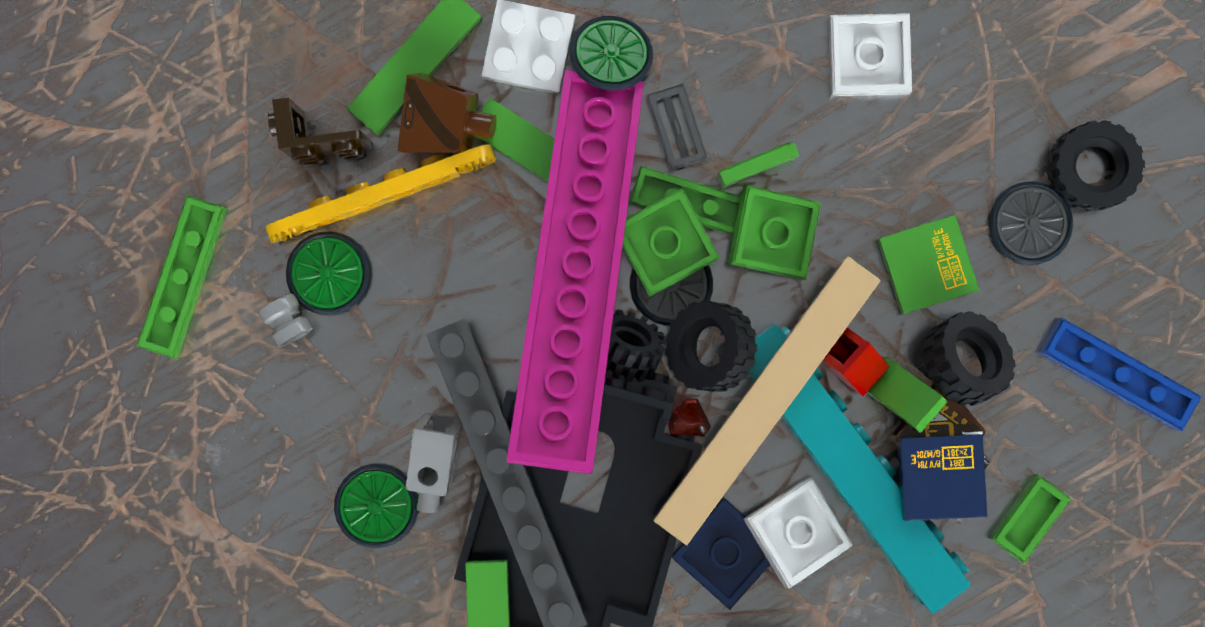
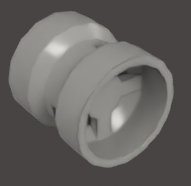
(285, 320)

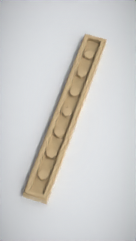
(766, 400)

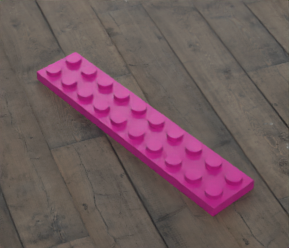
(575, 278)

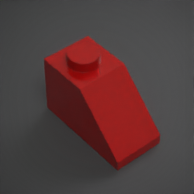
(855, 362)

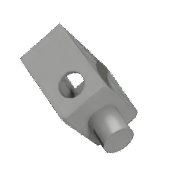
(435, 446)

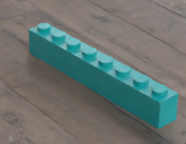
(867, 485)

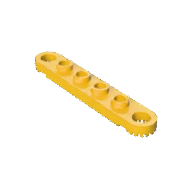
(395, 186)

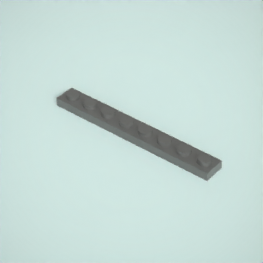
(506, 481)

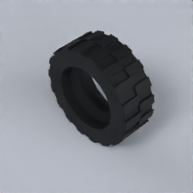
(1126, 157)
(988, 344)
(738, 352)

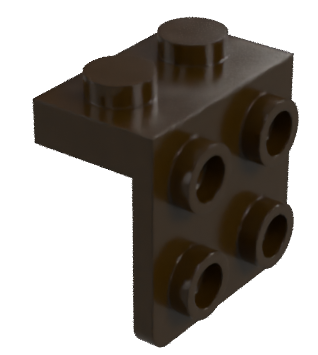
(289, 126)

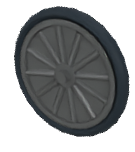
(1031, 223)
(665, 304)

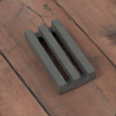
(686, 159)

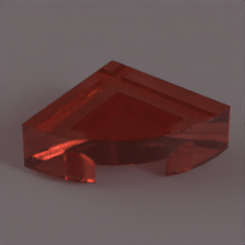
(689, 419)

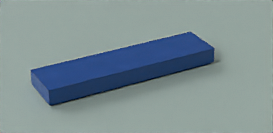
(1120, 374)

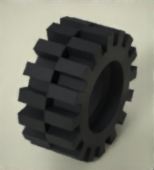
(634, 347)

